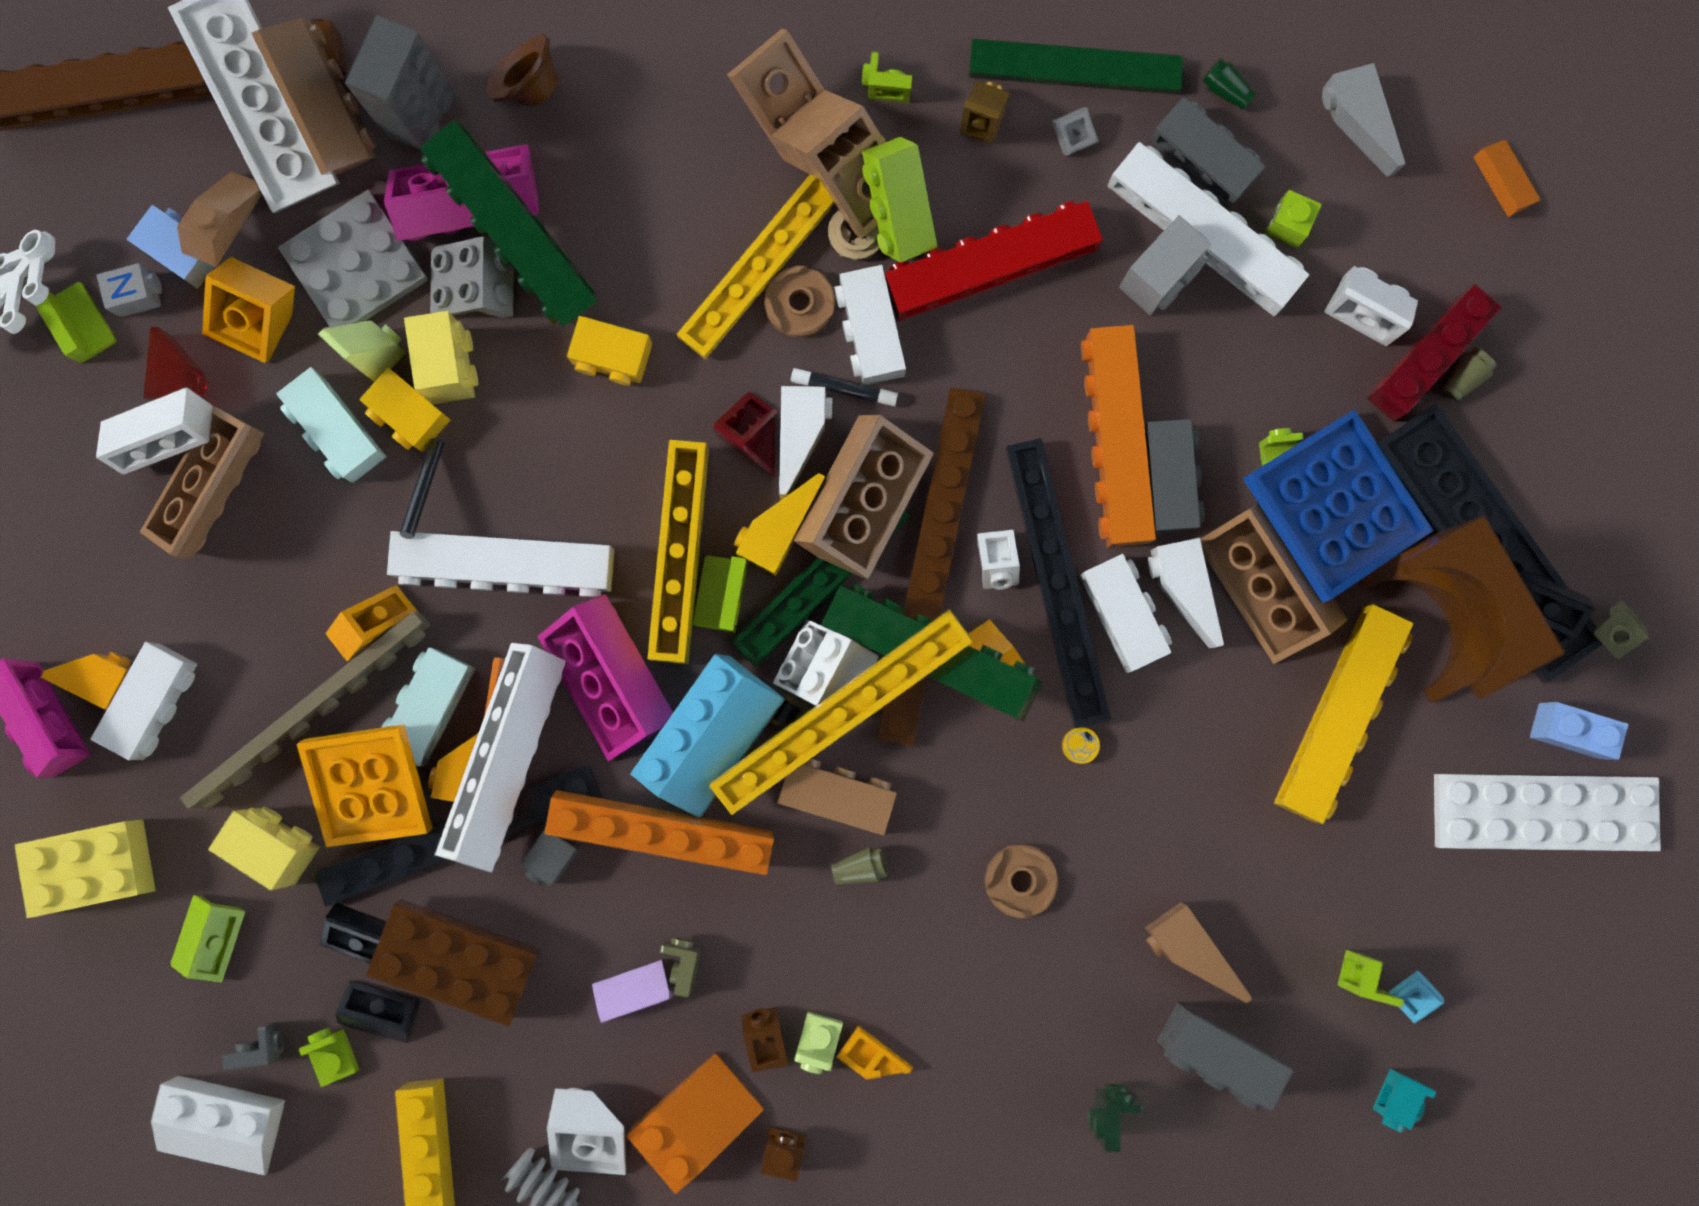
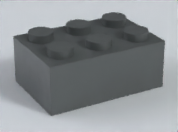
(1223, 1059)

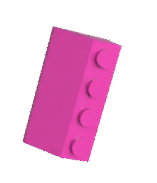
(422, 206)
(607, 676)

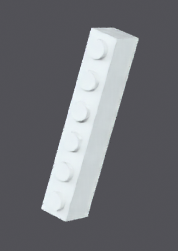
(1236, 250)
(501, 562)
(501, 757)

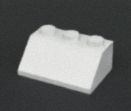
(216, 1124)

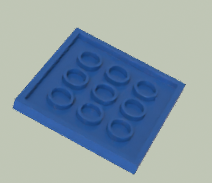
(1338, 505)

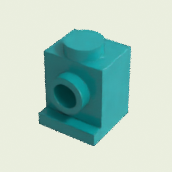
(1401, 1101)

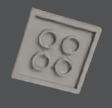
(353, 262)

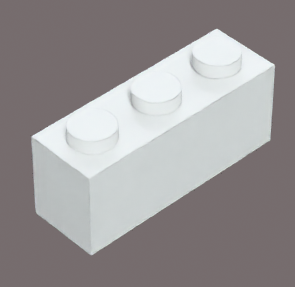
(870, 325)
(154, 431)
(1126, 613)
(144, 702)

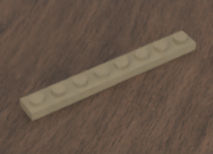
(295, 721)

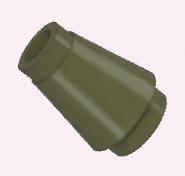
(1469, 373)
(861, 868)

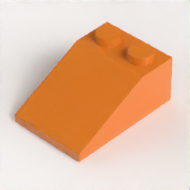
(694, 1123)

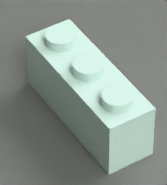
(330, 426)
(430, 700)

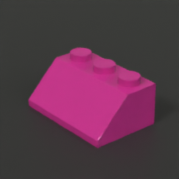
(38, 720)

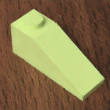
(365, 346)

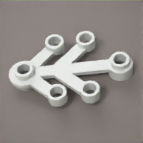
(29, 259)

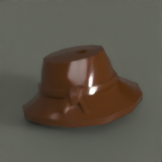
(525, 74)

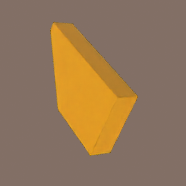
(871, 1057)

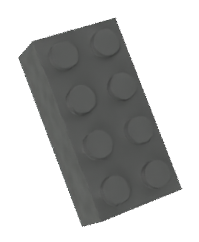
(400, 83)

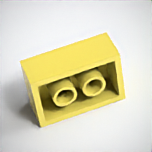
(84, 868)

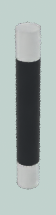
(844, 387)

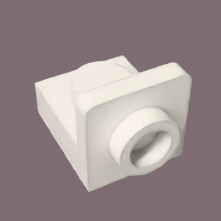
(998, 559)

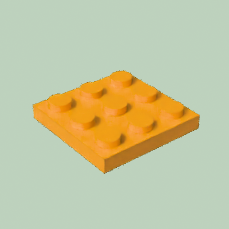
(365, 785)

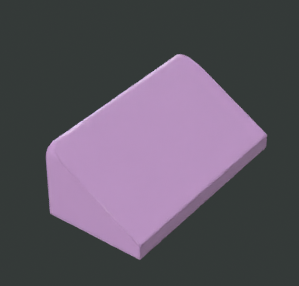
(632, 991)

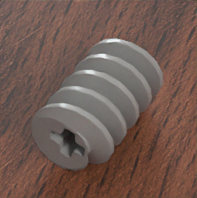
(539, 1184)

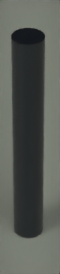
(421, 488)

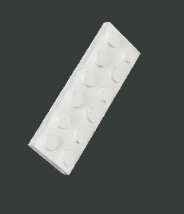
(250, 99)
(1547, 812)

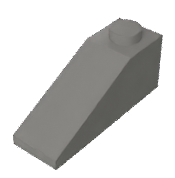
(1363, 115)

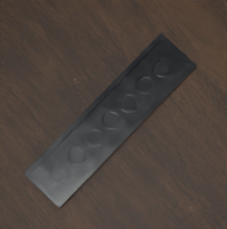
(1456, 490)

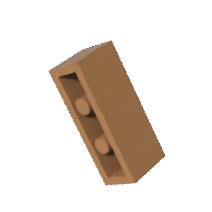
(839, 796)

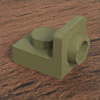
(1621, 631)
(682, 972)

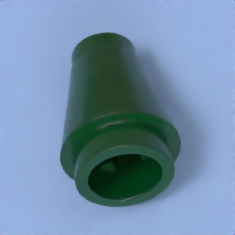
(1228, 84)

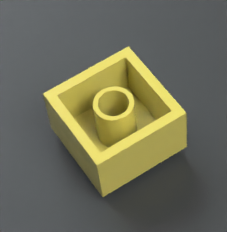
(440, 357)
(264, 847)

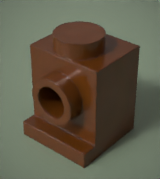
(783, 1154)

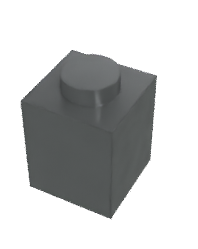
(549, 859)

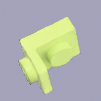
(818, 1043)

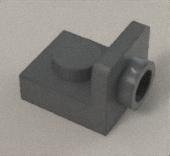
(254, 1053)

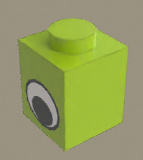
(1293, 219)

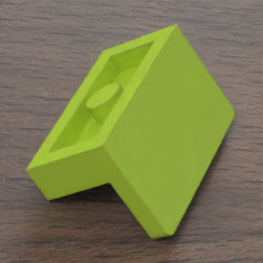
(76, 323)
(720, 593)
(207, 940)
(1361, 977)

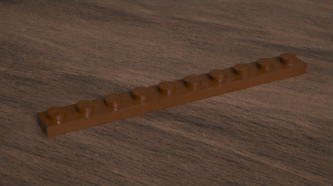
(936, 544)

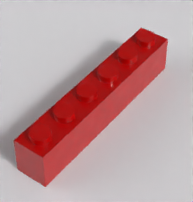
(992, 259)

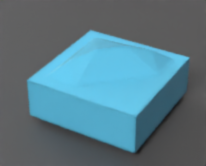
(1418, 996)

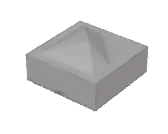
(1075, 131)

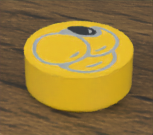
(1080, 745)

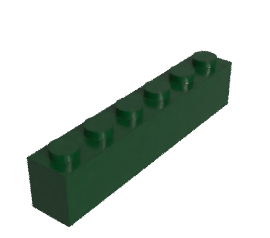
(509, 223)
(969, 671)

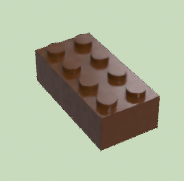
(452, 962)

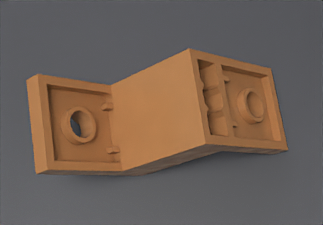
(810, 124)

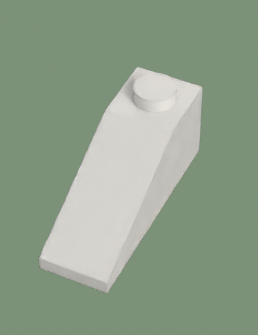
(801, 429)
(1186, 583)

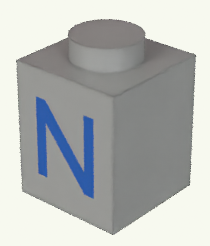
(129, 290)

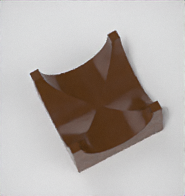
(1488, 609)

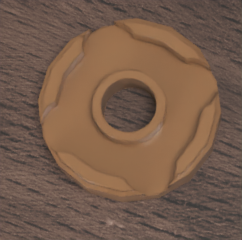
(799, 322)
(1042, 888)

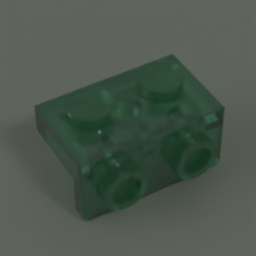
(1106, 1116)

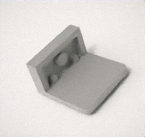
(471, 279)

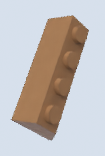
(315, 95)
(201, 486)
(863, 495)
(1269, 585)

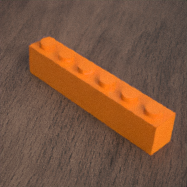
(1119, 436)
(659, 832)

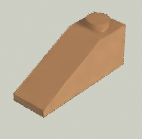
(217, 217)
(1187, 944)

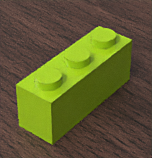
(899, 199)

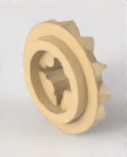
(840, 236)

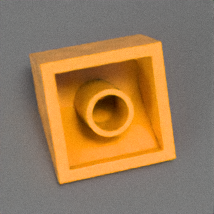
(246, 308)

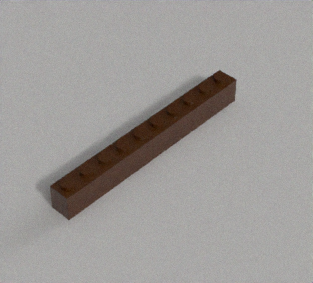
(114, 82)

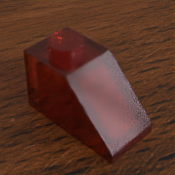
(170, 368)

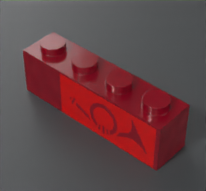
(1434, 352)

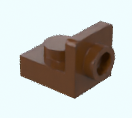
(764, 1039)

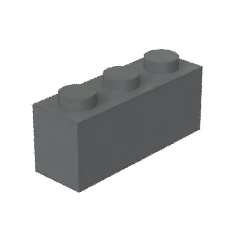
(1207, 152)
(1174, 476)

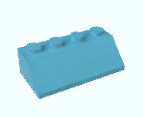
(707, 734)

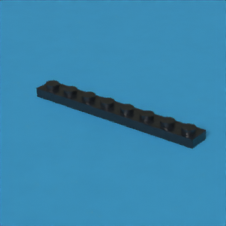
(1057, 583)
(418, 851)

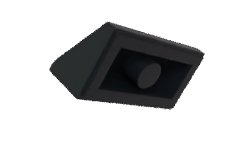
(1560, 606)
(351, 932)
(377, 1011)

